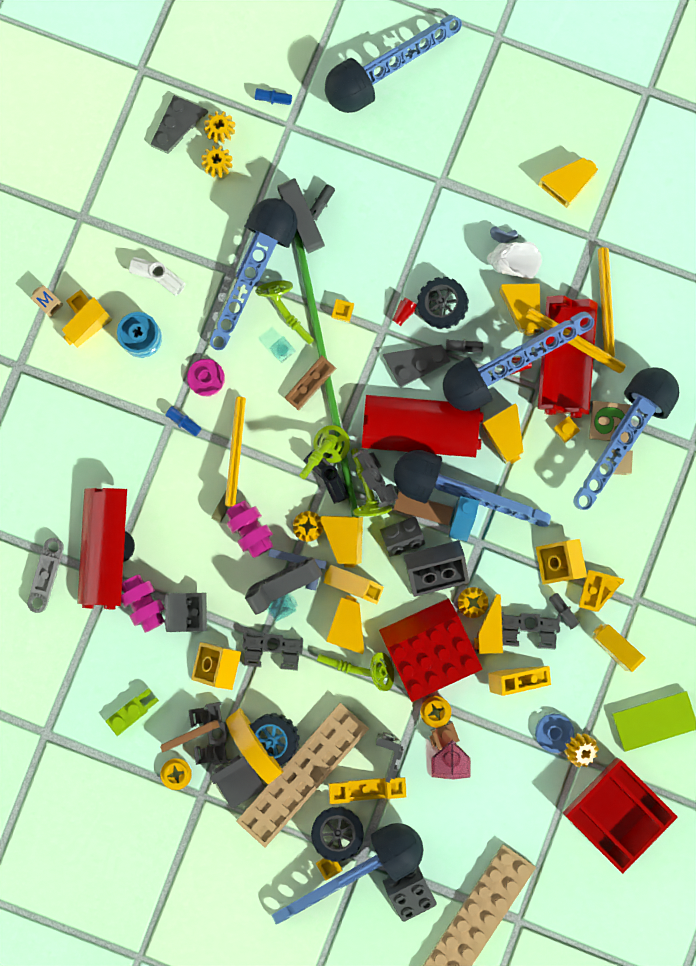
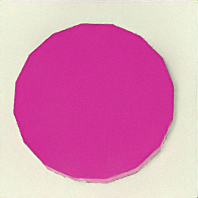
(205, 377)

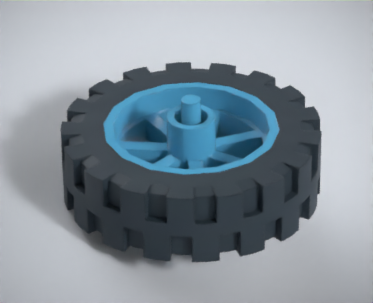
(288, 730)

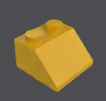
(561, 561)
(216, 666)

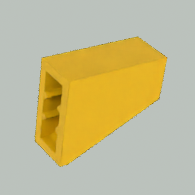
(569, 180)
(519, 300)
(86, 323)
(505, 434)
(345, 538)
(353, 584)
(347, 626)
(618, 647)

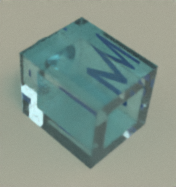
(283, 607)

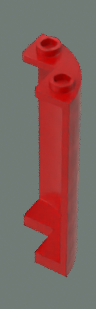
(567, 370)
(420, 425)
(102, 547)

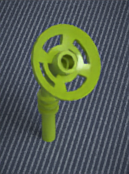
(276, 289)
(328, 446)
(371, 506)
(377, 672)

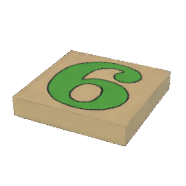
(605, 420)

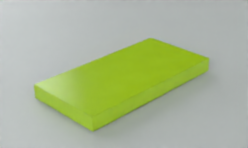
(655, 721)

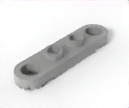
(45, 575)

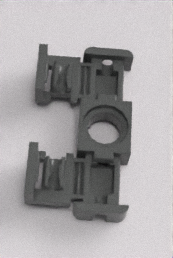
(374, 478)
(545, 626)
(256, 643)
(217, 750)

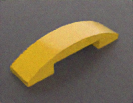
(251, 748)
(366, 790)

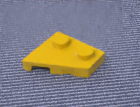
(598, 589)

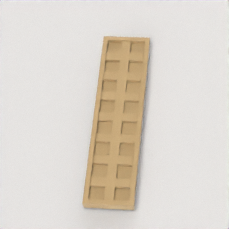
(302, 775)
(482, 910)

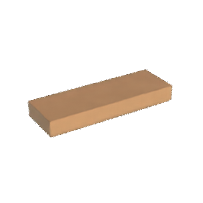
(310, 383)
(430, 511)
(189, 736)

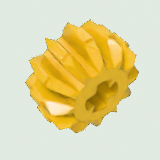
(223, 132)
(223, 156)
(581, 750)

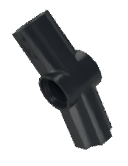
(334, 486)

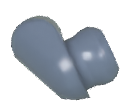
(501, 236)

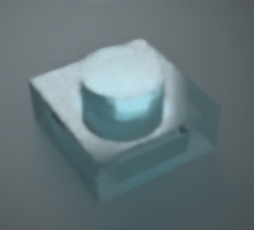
(282, 349)

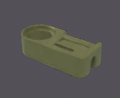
(220, 510)

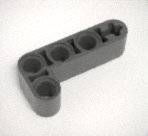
(306, 226)
(281, 583)

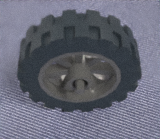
(436, 286)
(354, 824)

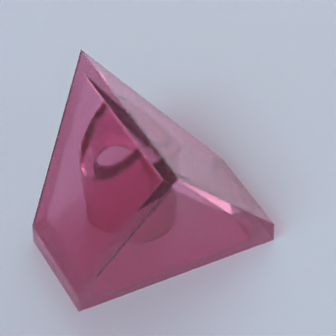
(451, 763)

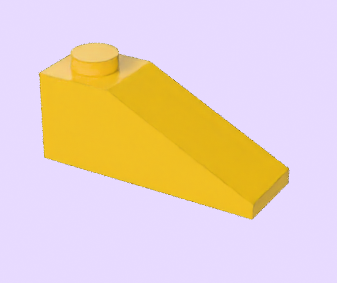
(490, 632)
(518, 680)

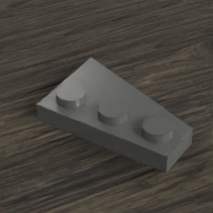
(177, 121)
(415, 363)

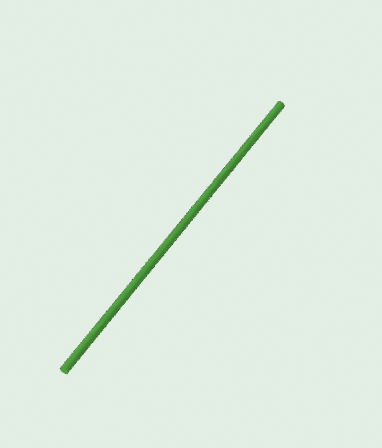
(321, 351)

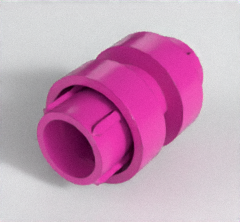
(253, 535)
(146, 610)

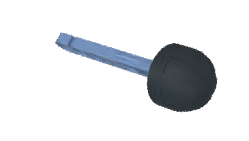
(351, 86)
(273, 224)
(467, 385)
(651, 394)
(418, 475)
(397, 849)

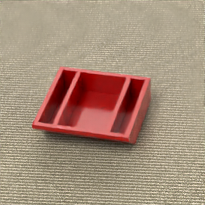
(430, 649)
(620, 815)

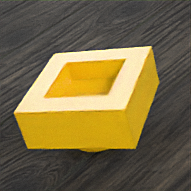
(77, 301)
(342, 310)
(566, 429)
(328, 868)

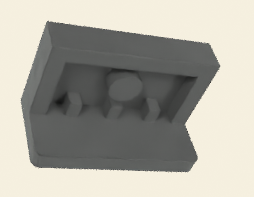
(402, 536)

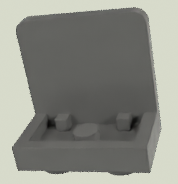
(185, 612)
(387, 741)
(237, 781)
(410, 895)

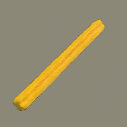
(606, 301)
(578, 342)
(235, 451)

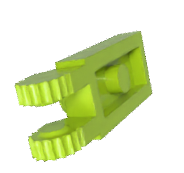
(130, 713)

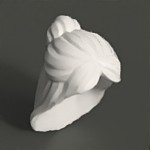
(516, 259)

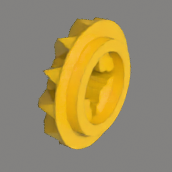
(301, 519)
(463, 603)
(438, 702)
(171, 782)

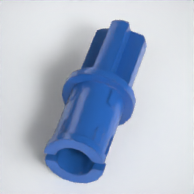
(273, 96)
(183, 421)

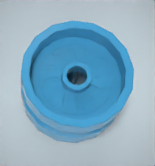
(129, 331)

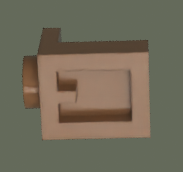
(443, 735)

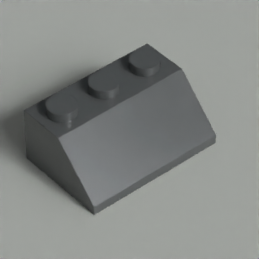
(436, 568)

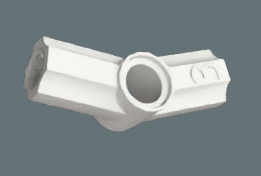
(167, 279)

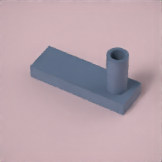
(297, 558)

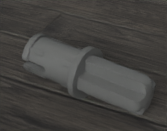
(321, 201)
(464, 346)
(564, 610)

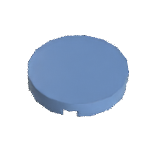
(553, 732)

